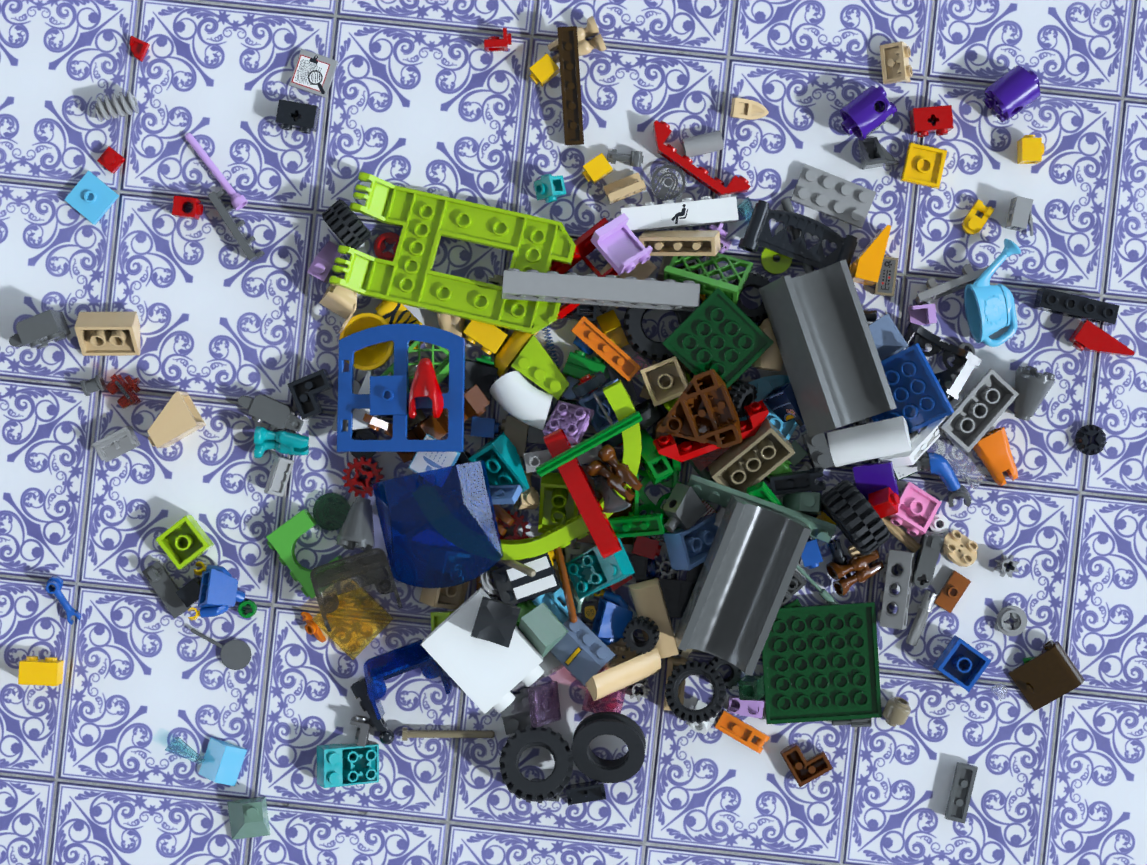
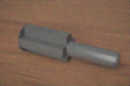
(865, 722)

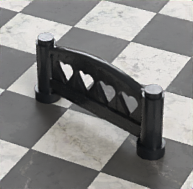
(759, 234)

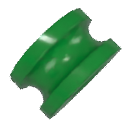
(249, 614)

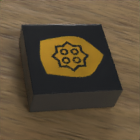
(588, 611)

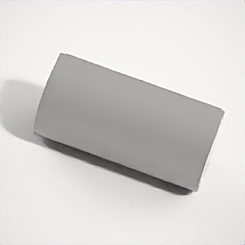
(703, 144)

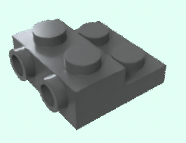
(517, 714)

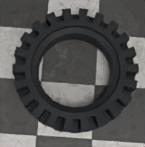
(685, 671)

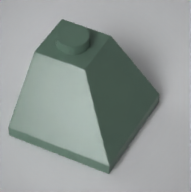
(248, 818)

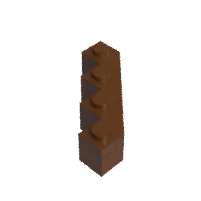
(437, 427)

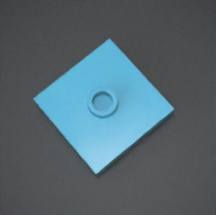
(91, 197)

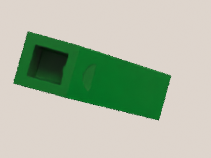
(653, 462)

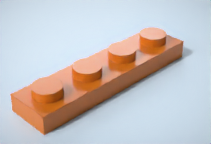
(605, 349)

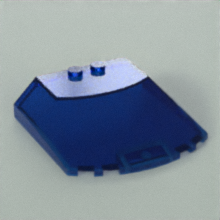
(439, 525)

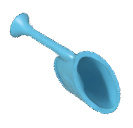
(991, 306)

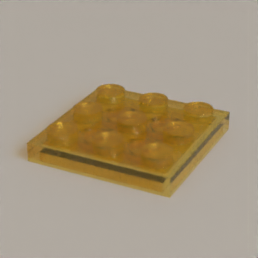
(355, 621)

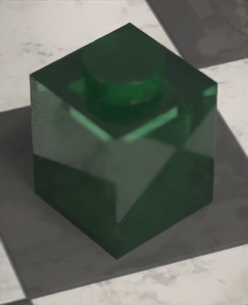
(751, 687)

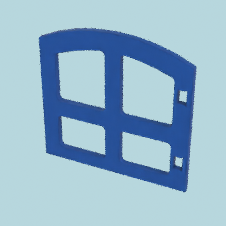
(401, 336)

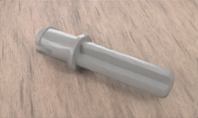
(921, 618)

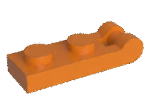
(741, 731)

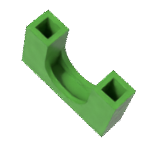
(284, 542)

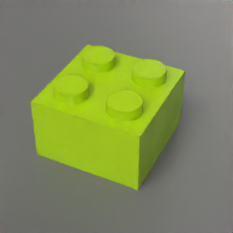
(184, 541)

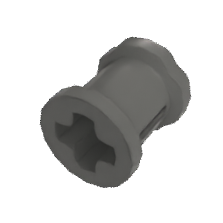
(93, 385)

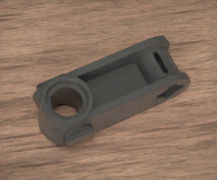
(927, 557)

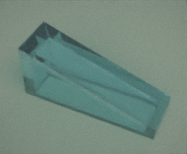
(746, 209)
(183, 750)

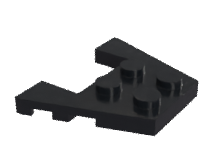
(674, 591)

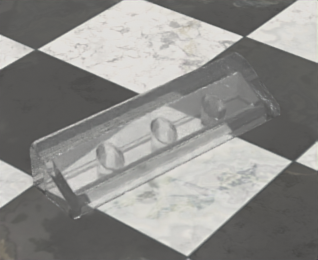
(959, 462)

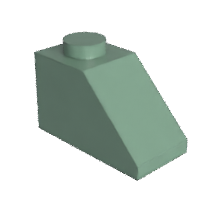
(804, 502)

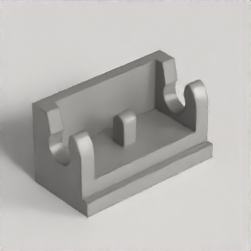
(116, 444)

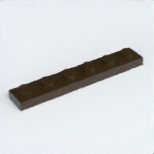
(570, 85)

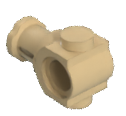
(528, 499)

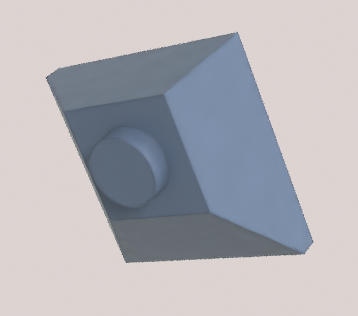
(887, 337)

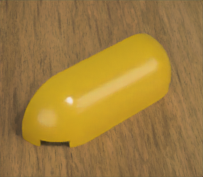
(510, 351)

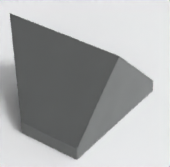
(874, 154)

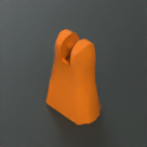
(996, 455)

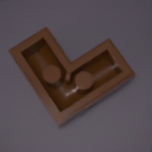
(803, 769)

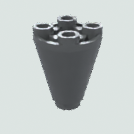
(1031, 389)
(358, 527)

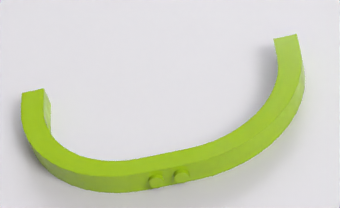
(576, 527)

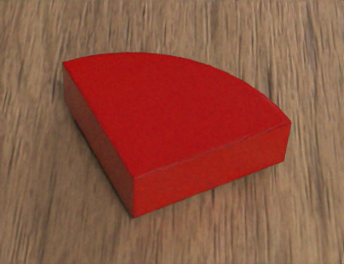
(138, 47)

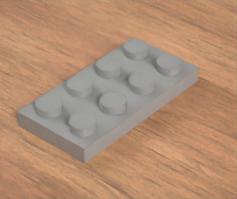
(833, 196)

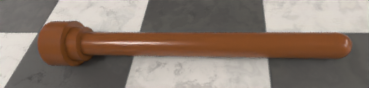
(566, 585)

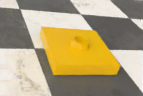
(923, 165)

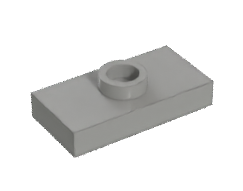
(279, 476)

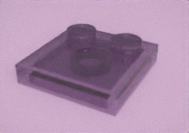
(544, 704)

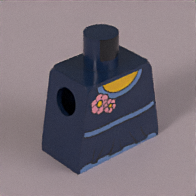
(784, 404)

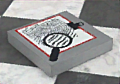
(313, 73)

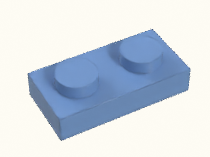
(505, 493)

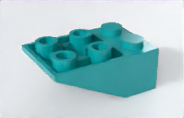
(593, 573)
(347, 764)

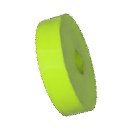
(774, 267)

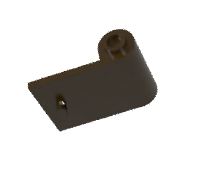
(1049, 675)

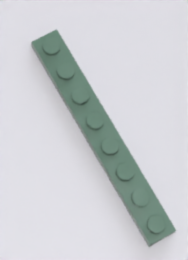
(721, 495)

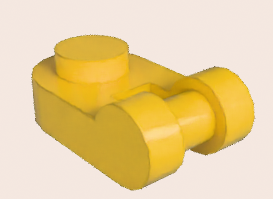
(972, 223)

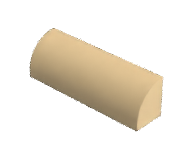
(624, 674)

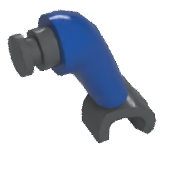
(940, 466)

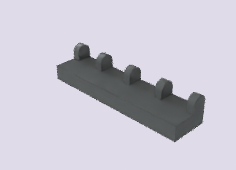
(234, 227)

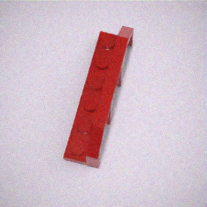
(583, 248)

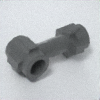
(634, 158)

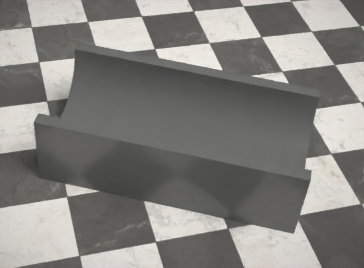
(827, 348)
(742, 583)

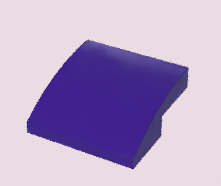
(874, 477)

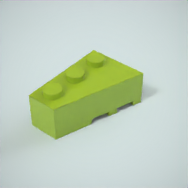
(540, 368)

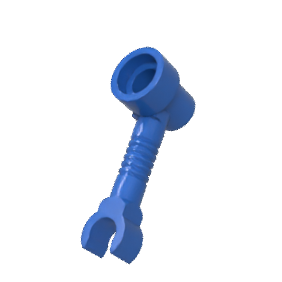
(58, 583)

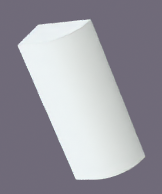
(869, 441)

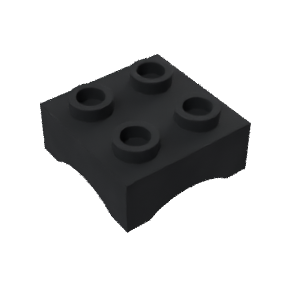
(480, 375)
(495, 621)

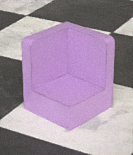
(922, 314)

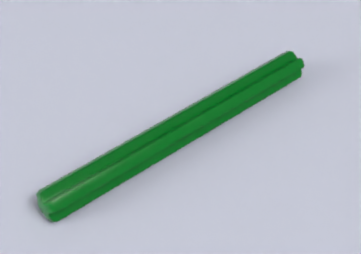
(588, 444)

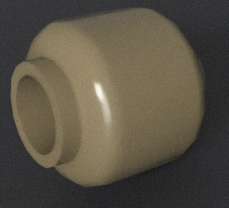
(896, 711)

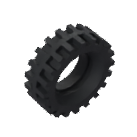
(536, 790)

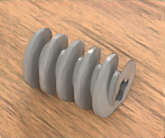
(116, 105)

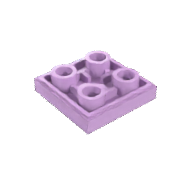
(572, 420)

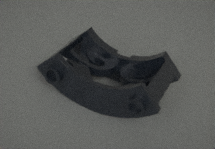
(963, 358)

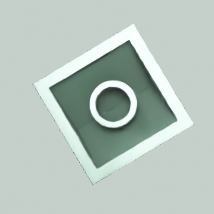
(542, 629)

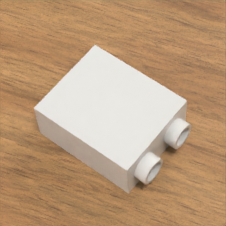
(480, 666)

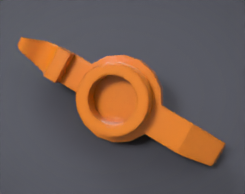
(312, 627)

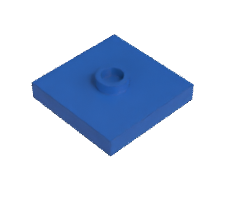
(389, 395)

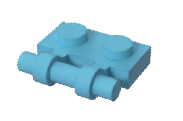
(554, 605)

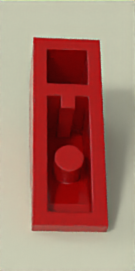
(1093, 339)

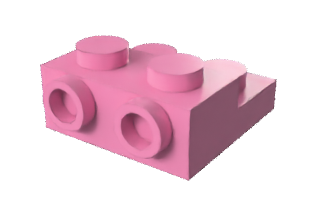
(915, 510)

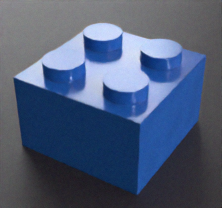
(961, 663)

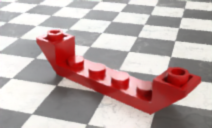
(662, 133)
(666, 446)

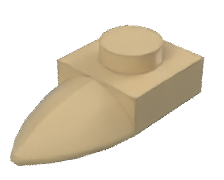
(747, 109)

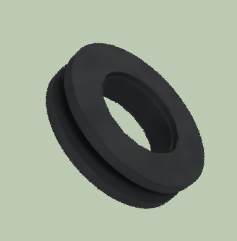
(608, 724)

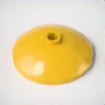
(371, 356)

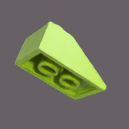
(555, 503)

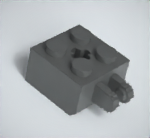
(40, 330)

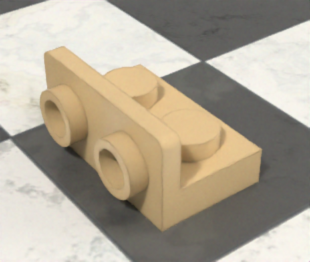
(895, 63)
(624, 188)

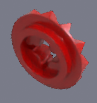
(379, 245)

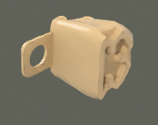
(340, 301)

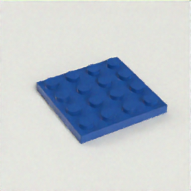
(914, 389)

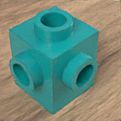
(549, 188)

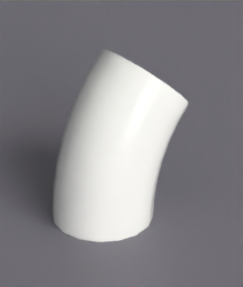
(521, 399)

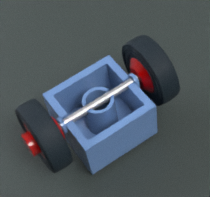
(596, 400)

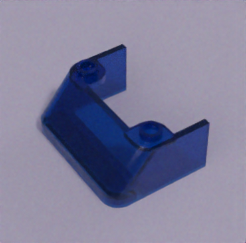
(396, 663)

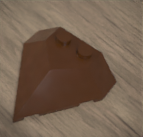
(704, 413)

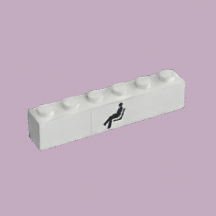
(681, 214)

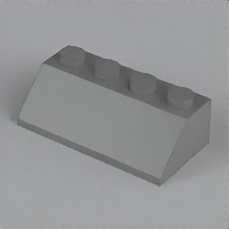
(978, 411)

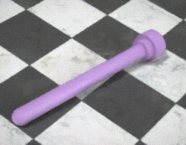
(237, 201)

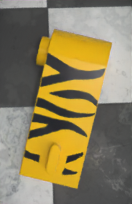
(397, 314)

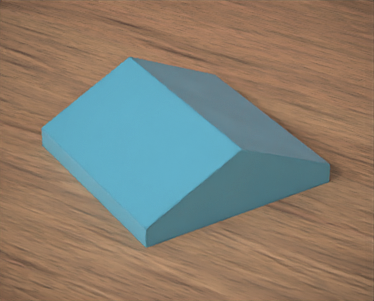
(222, 762)

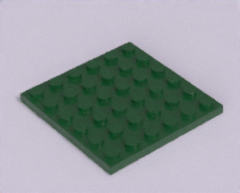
(822, 664)

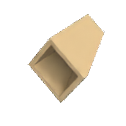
(175, 421)

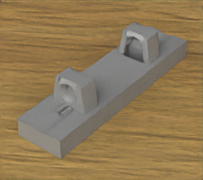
(937, 291)

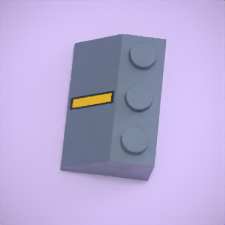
(582, 652)

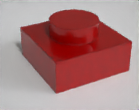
(111, 159)

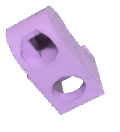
(745, 707)

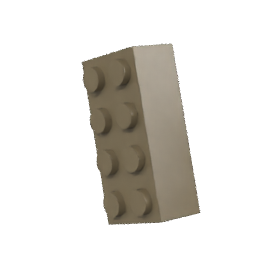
(752, 458)

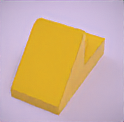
(612, 328)

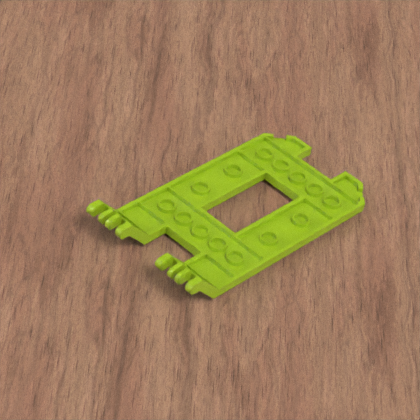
(424, 221)

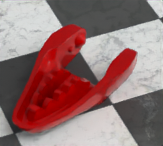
(426, 385)

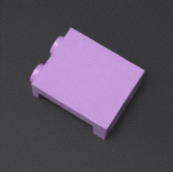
(620, 245)

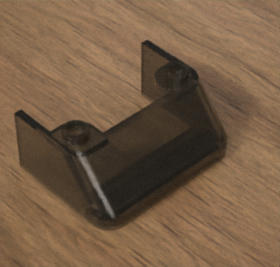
(351, 574)

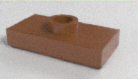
(952, 591)

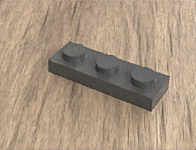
(961, 792)

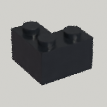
(305, 392)

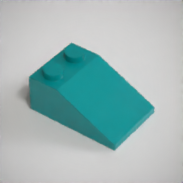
(502, 462)

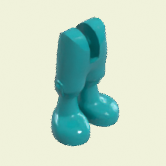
(285, 442)

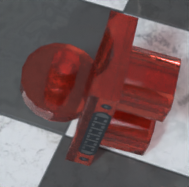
(129, 397)

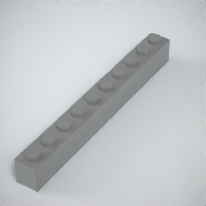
(600, 290)

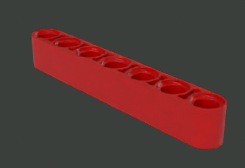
(584, 496)

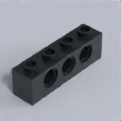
(1076, 306)

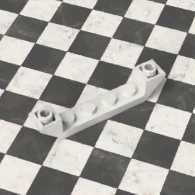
(925, 437)

